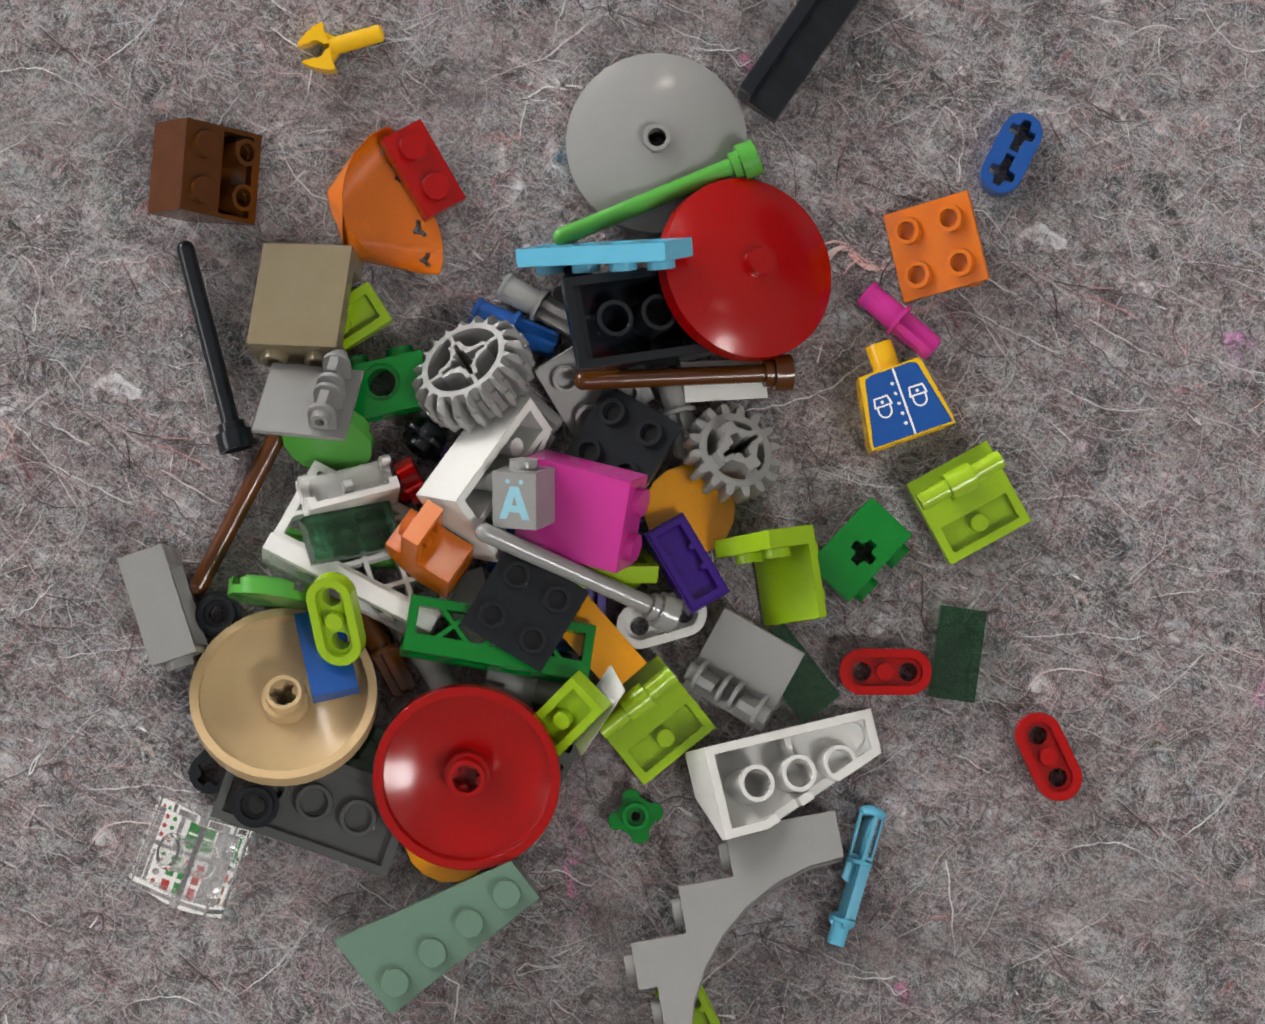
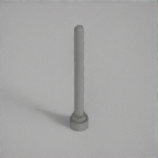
(659, 609)

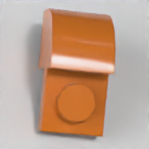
(429, 550)

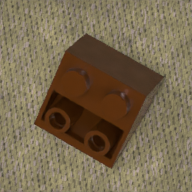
(204, 172)

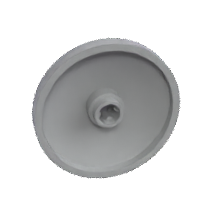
(641, 97)

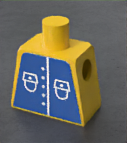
(898, 400)

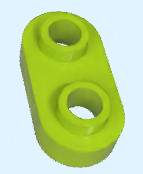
(334, 616)

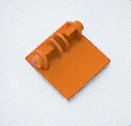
(936, 247)

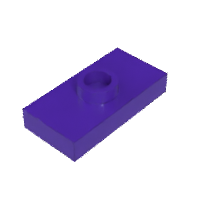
(685, 564)

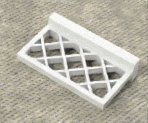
(374, 598)

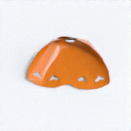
(379, 215)

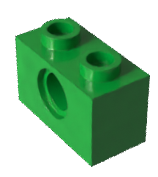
(402, 400)

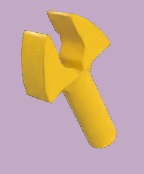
(336, 45)

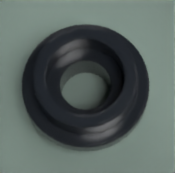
(208, 603)
(245, 815)

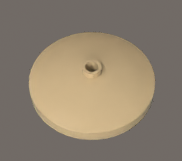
(240, 710)

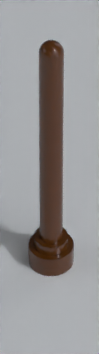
(773, 373)
(236, 514)

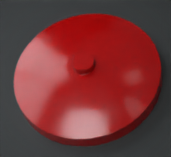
(753, 274)
(466, 776)

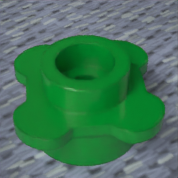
(632, 803)

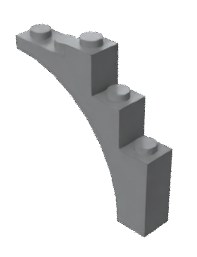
(713, 907)

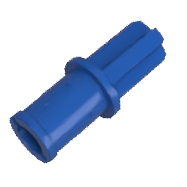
(540, 338)

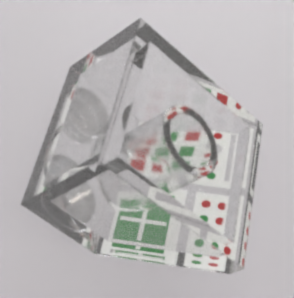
(189, 858)

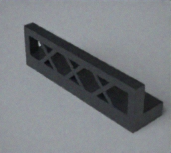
(793, 55)

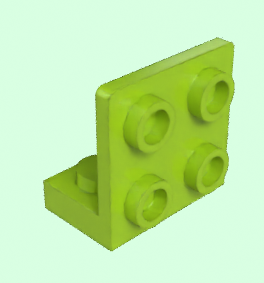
(784, 569)

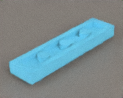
(620, 255)

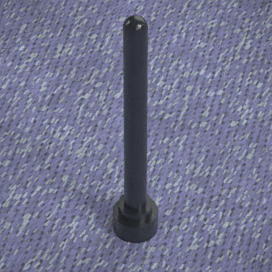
(233, 433)

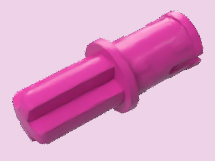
(899, 320)

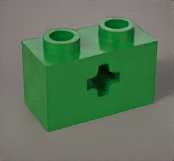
(868, 525)

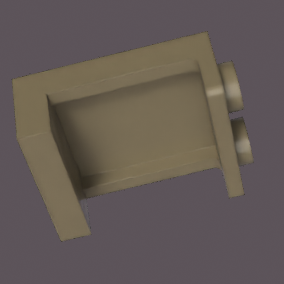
(301, 302)

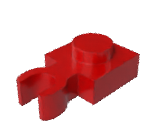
(409, 480)

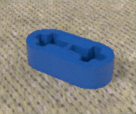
(1020, 159)

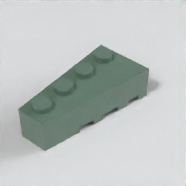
(425, 939)

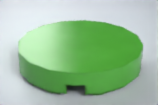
(335, 454)
(267, 592)

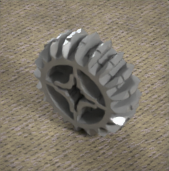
(473, 373)

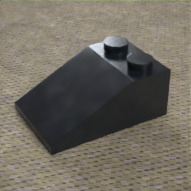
(624, 323)

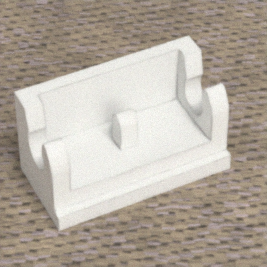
(348, 487)

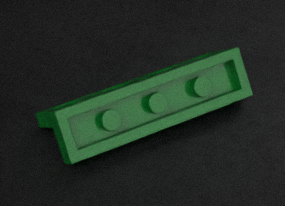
(483, 655)

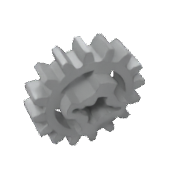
(737, 474)

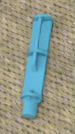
(855, 874)

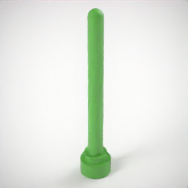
(739, 163)

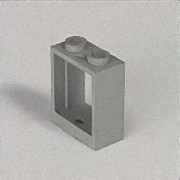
(163, 607)

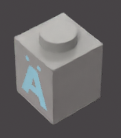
(523, 495)

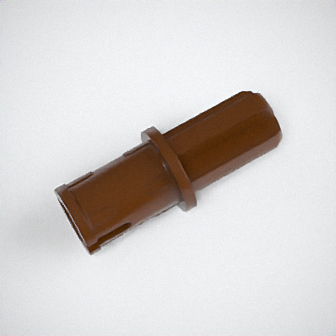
(386, 657)

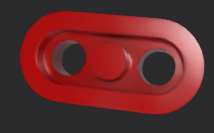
(884, 671)
(1047, 755)

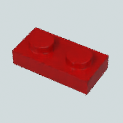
(422, 170)

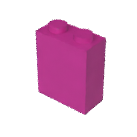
(594, 512)

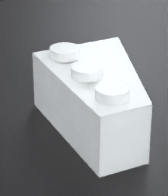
(464, 475)

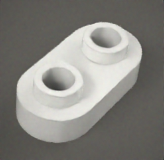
(656, 637)

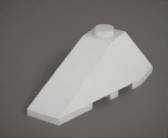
(766, 776)

